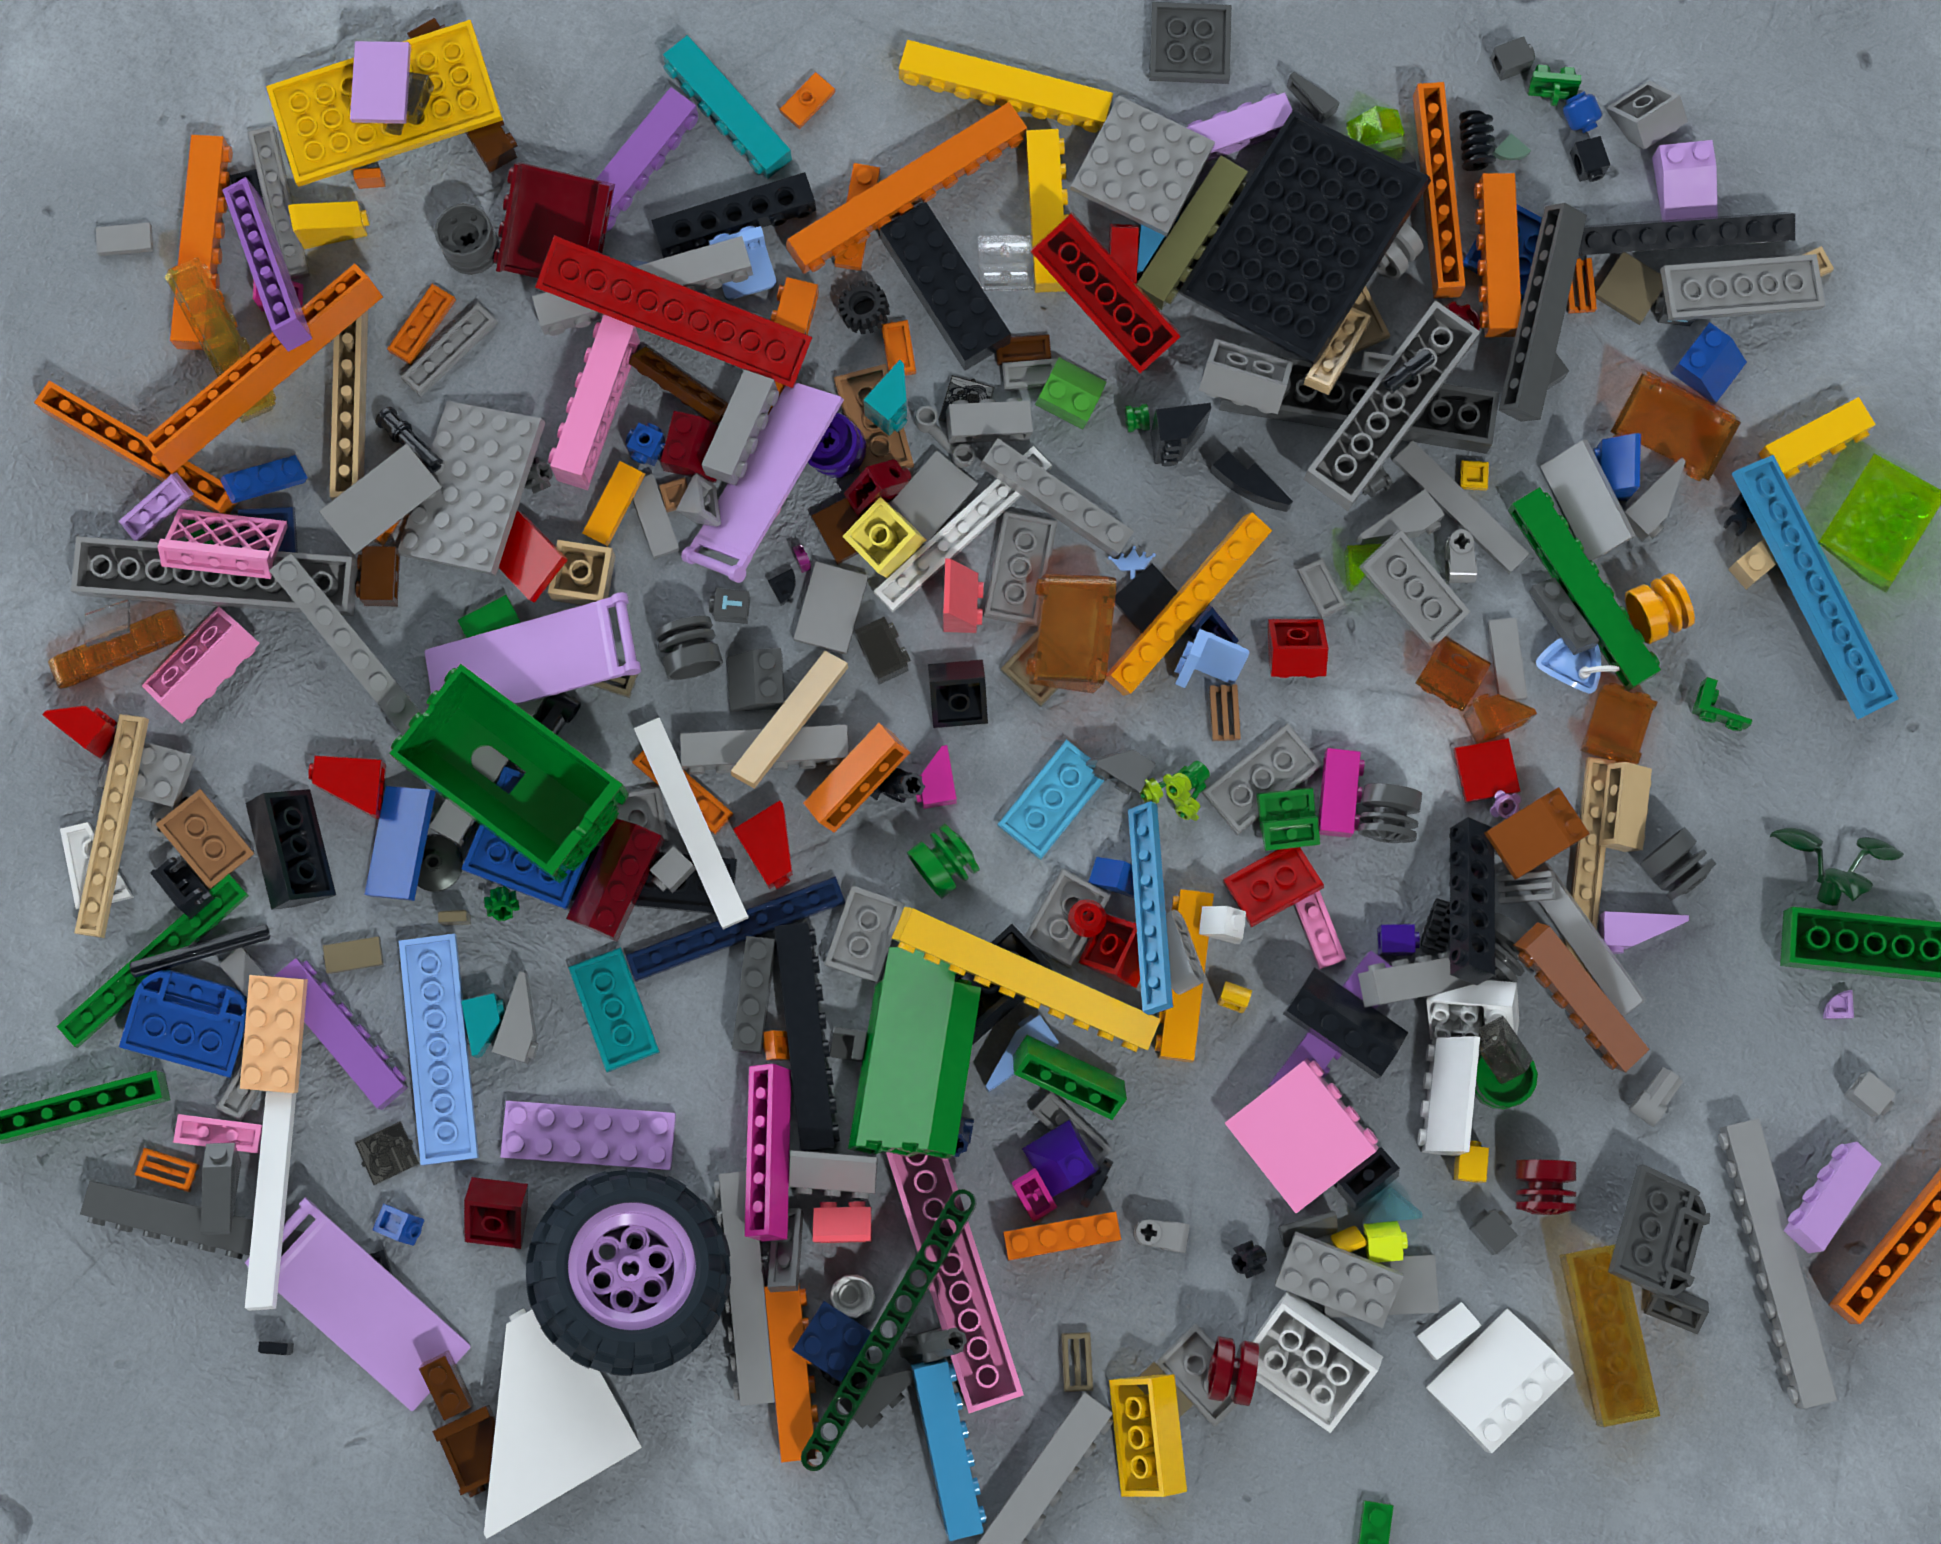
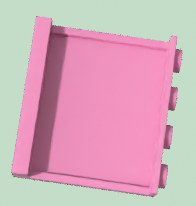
(1302, 1134)

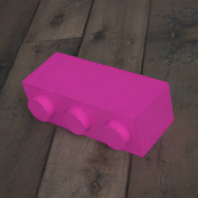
(1340, 792)

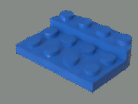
(186, 1021)

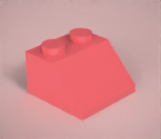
(842, 1224)

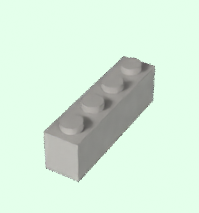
(740, 427)
(1407, 980)

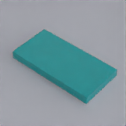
(614, 1009)

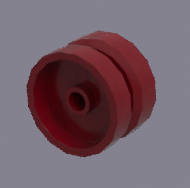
(1233, 1371)

